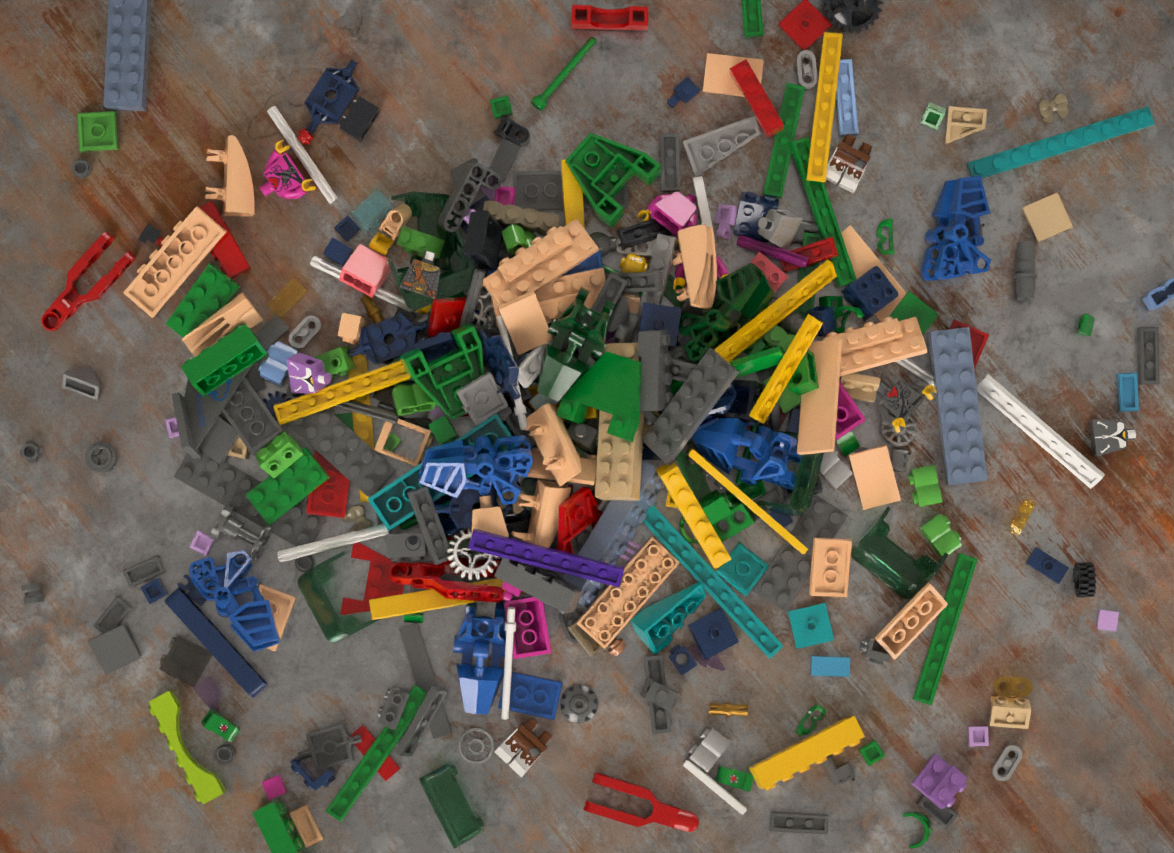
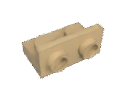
(860, 386)
(1010, 712)

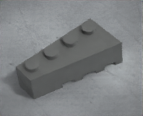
(655, 372)
(540, 584)

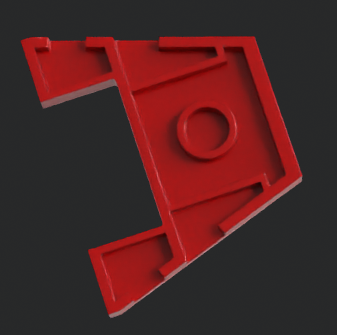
(574, 516)
(378, 580)

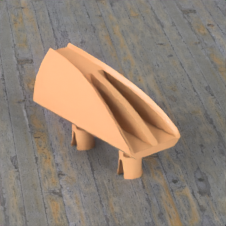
(238, 186)
(699, 265)
(222, 323)
(554, 443)
(544, 512)

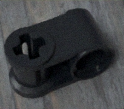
(509, 130)

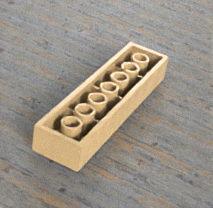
(618, 459)

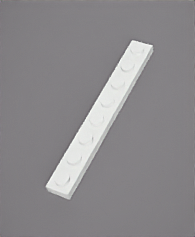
(1039, 431)

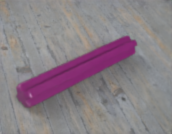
(772, 251)

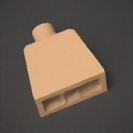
(489, 518)

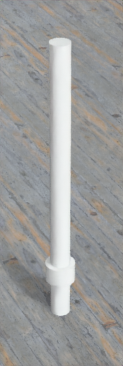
(520, 409)
(510, 628)

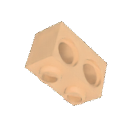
(351, 327)

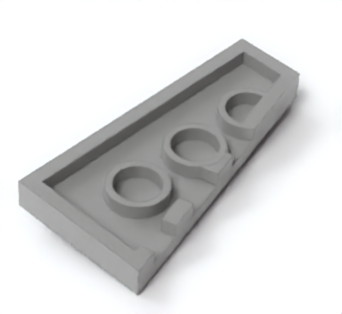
(715, 145)

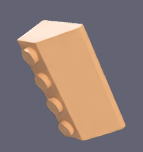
(586, 476)
(910, 621)

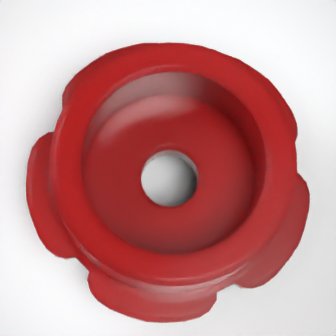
(304, 136)

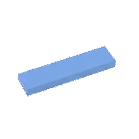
(846, 100)

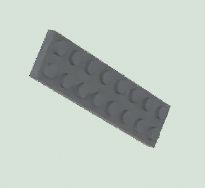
(230, 485)

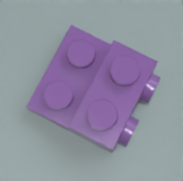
(940, 782)

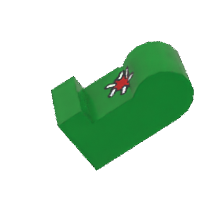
(220, 725)
(734, 778)

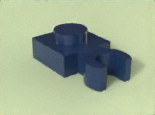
(193, 592)

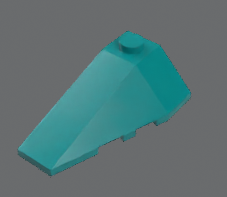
(660, 620)

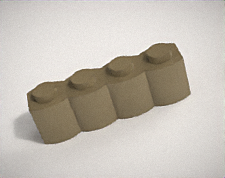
(528, 218)

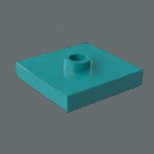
(743, 569)
(810, 625)

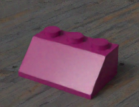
(847, 413)
(531, 627)

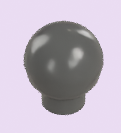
(604, 243)

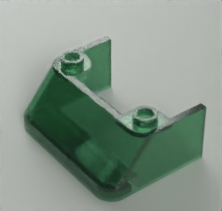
(427, 209)
(449, 282)
(803, 487)
(892, 563)
(331, 626)
(451, 804)

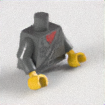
(901, 401)

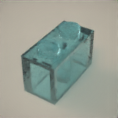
(372, 211)

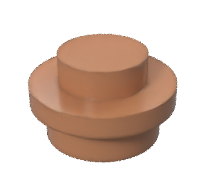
(617, 646)

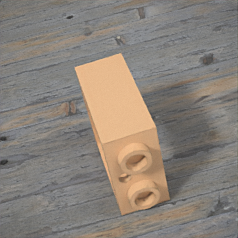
(427, 441)

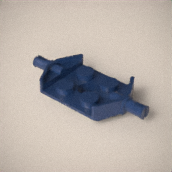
(330, 111)
(373, 342)
(500, 362)
(461, 507)

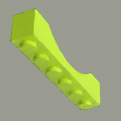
(206, 783)

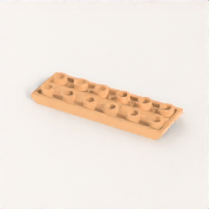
(619, 604)

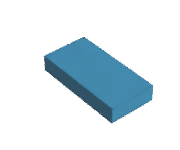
(1127, 392)
(830, 666)

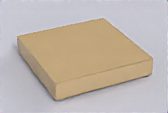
(1047, 217)

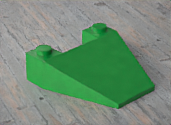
(603, 171)
(448, 373)
(610, 387)

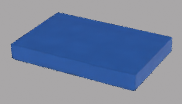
(533, 695)

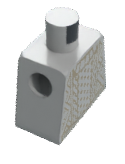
(779, 227)

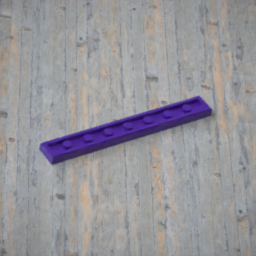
(546, 557)

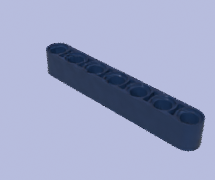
(216, 642)

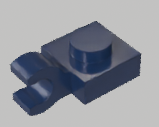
(684, 91)

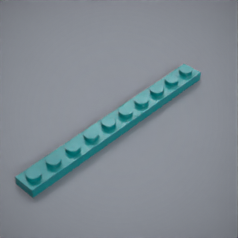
(1061, 143)
(712, 582)

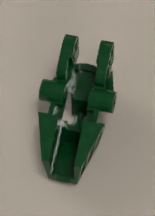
(743, 290)
(559, 369)

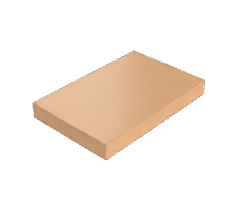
(718, 77)
(525, 322)
(874, 477)
(830, 567)
(281, 606)

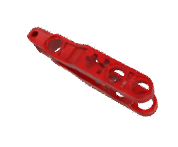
(70, 300)
(428, 577)
(661, 814)

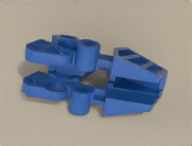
(957, 252)
(772, 449)
(446, 468)
(253, 620)
(478, 683)

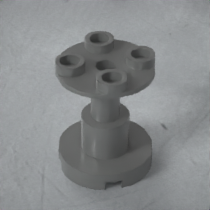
(234, 529)

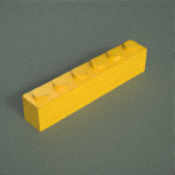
(693, 514)
(806, 752)

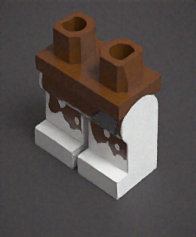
(848, 157)
(526, 740)

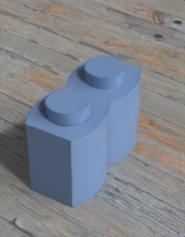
(1159, 296)
(275, 367)

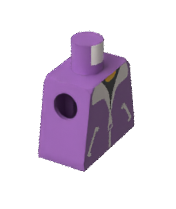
(306, 374)

